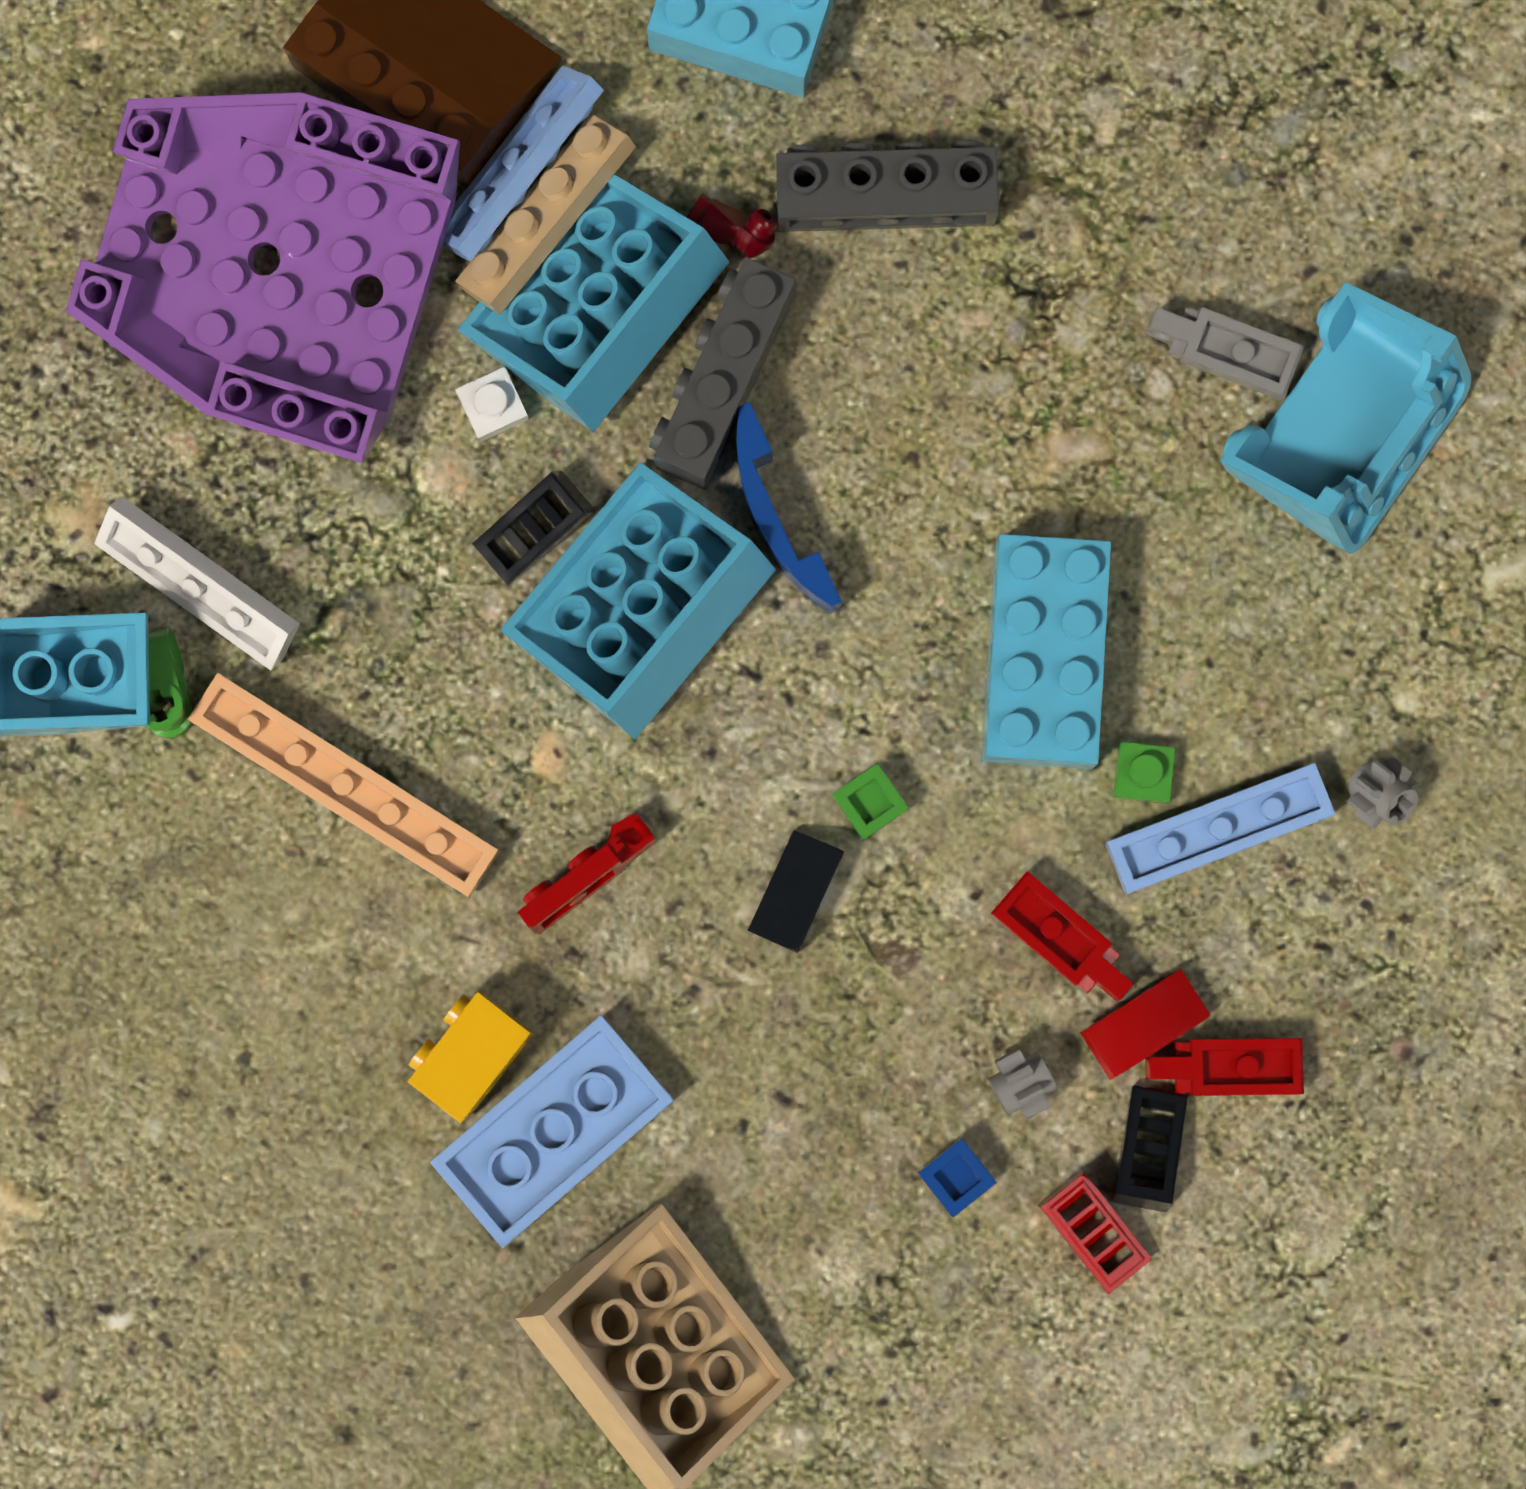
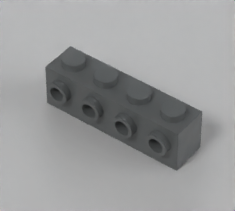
(887, 187)
(725, 372)

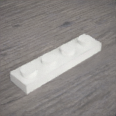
(196, 583)

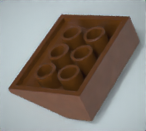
(426, 66)

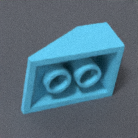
(73, 674)

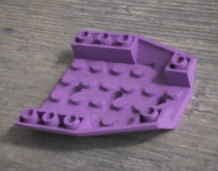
(337, 200)

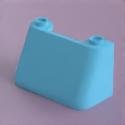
(1354, 419)

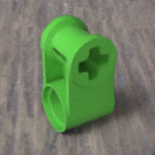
(167, 683)

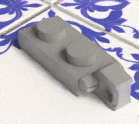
(1228, 349)

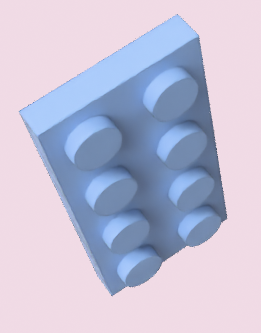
(552, 1131)

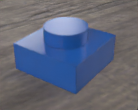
(956, 1177)

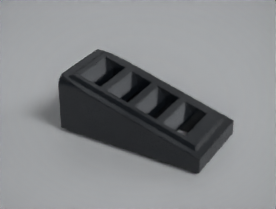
(538, 496)
(1140, 1196)

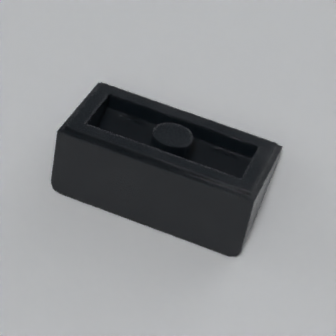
(795, 891)

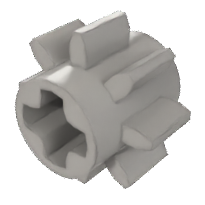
(1383, 793)
(1022, 1083)

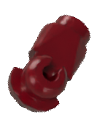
(732, 227)

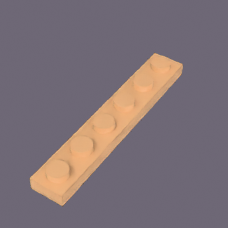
(343, 785)

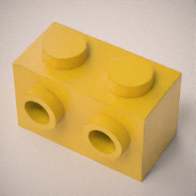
(469, 1055)

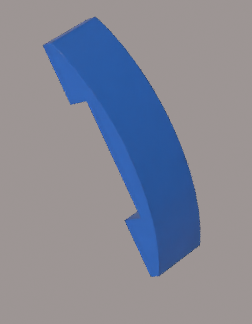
(806, 574)

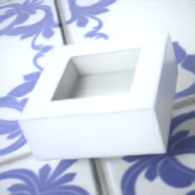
(492, 404)

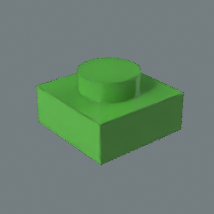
(1144, 772)
(870, 802)

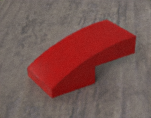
(1145, 1024)

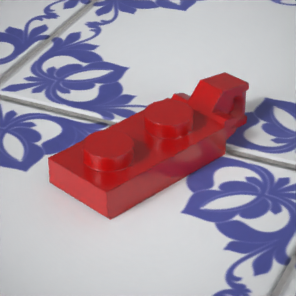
(588, 874)
(1061, 937)
(1232, 1067)

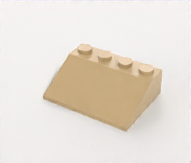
(656, 1351)

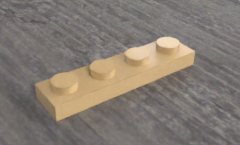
(546, 213)

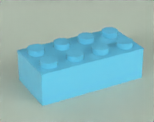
(1046, 651)

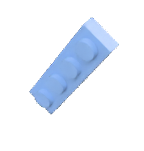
(519, 160)
(1220, 828)

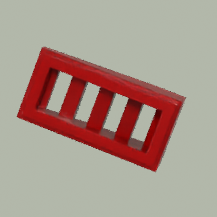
(1064, 1197)

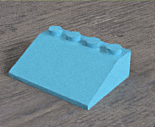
(601, 302)
(639, 599)

